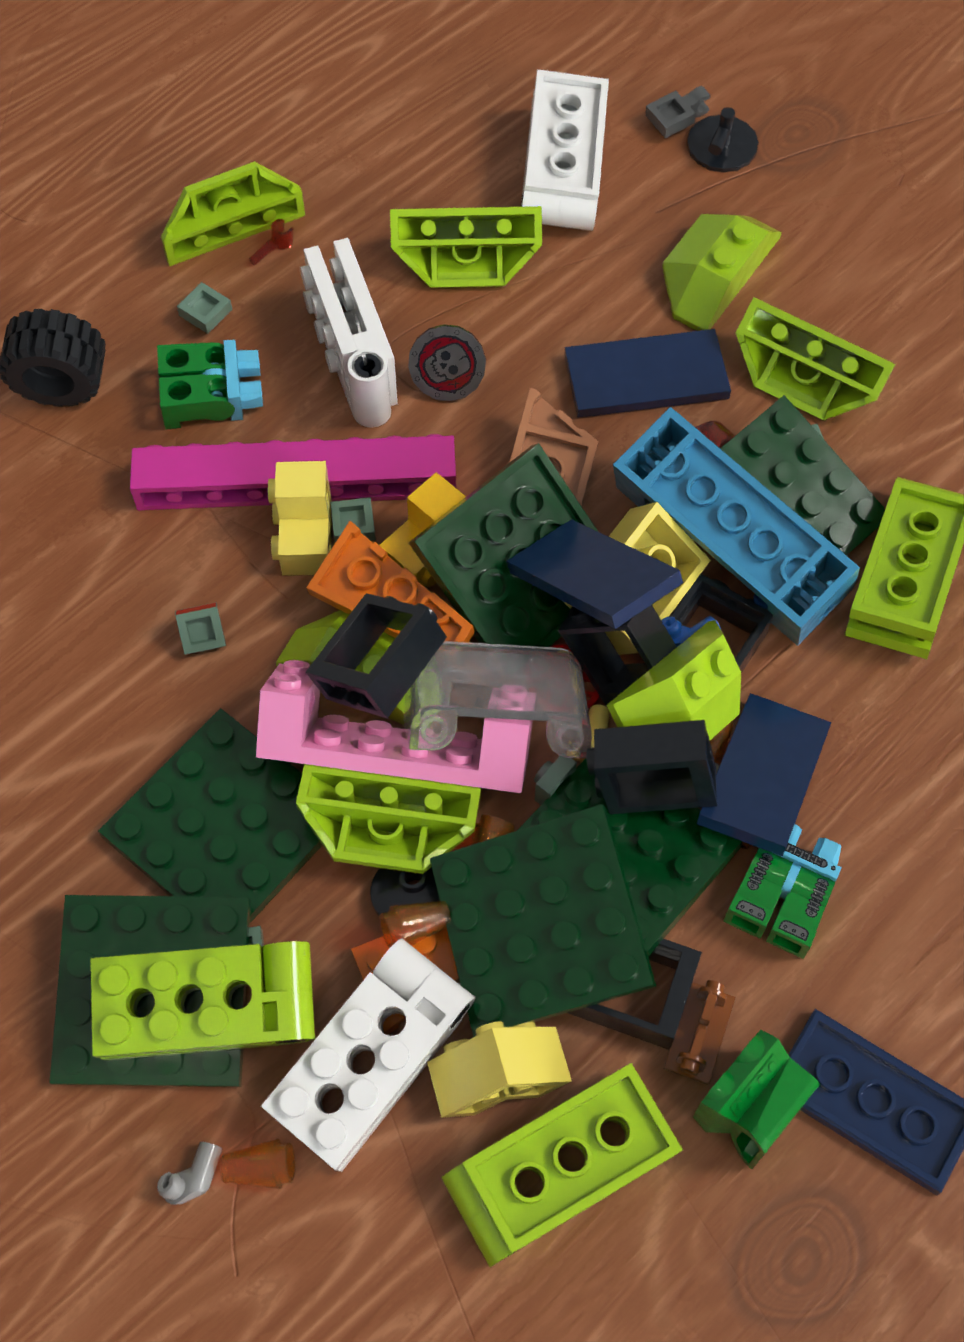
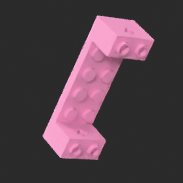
(295, 734)

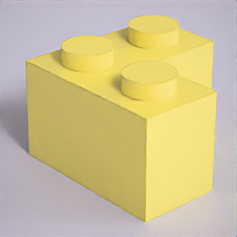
(304, 516)
(497, 1067)

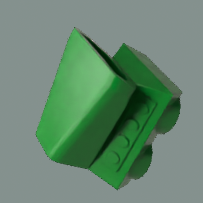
(756, 1097)

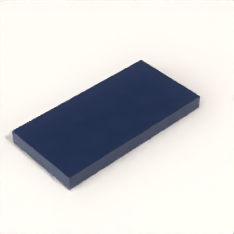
(646, 373)
(595, 573)
(765, 774)
(881, 1102)

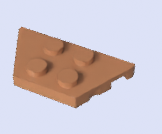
(566, 445)

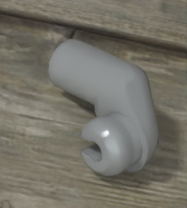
(194, 1181)

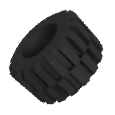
(52, 358)

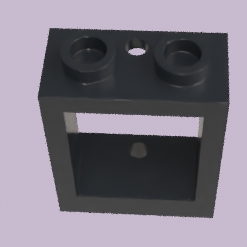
(730, 606)
(599, 657)
(395, 671)
(654, 767)
(671, 955)

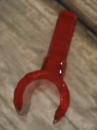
(278, 240)

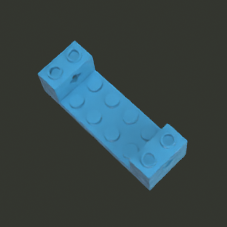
(738, 523)

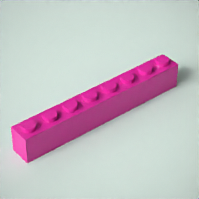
(240, 472)

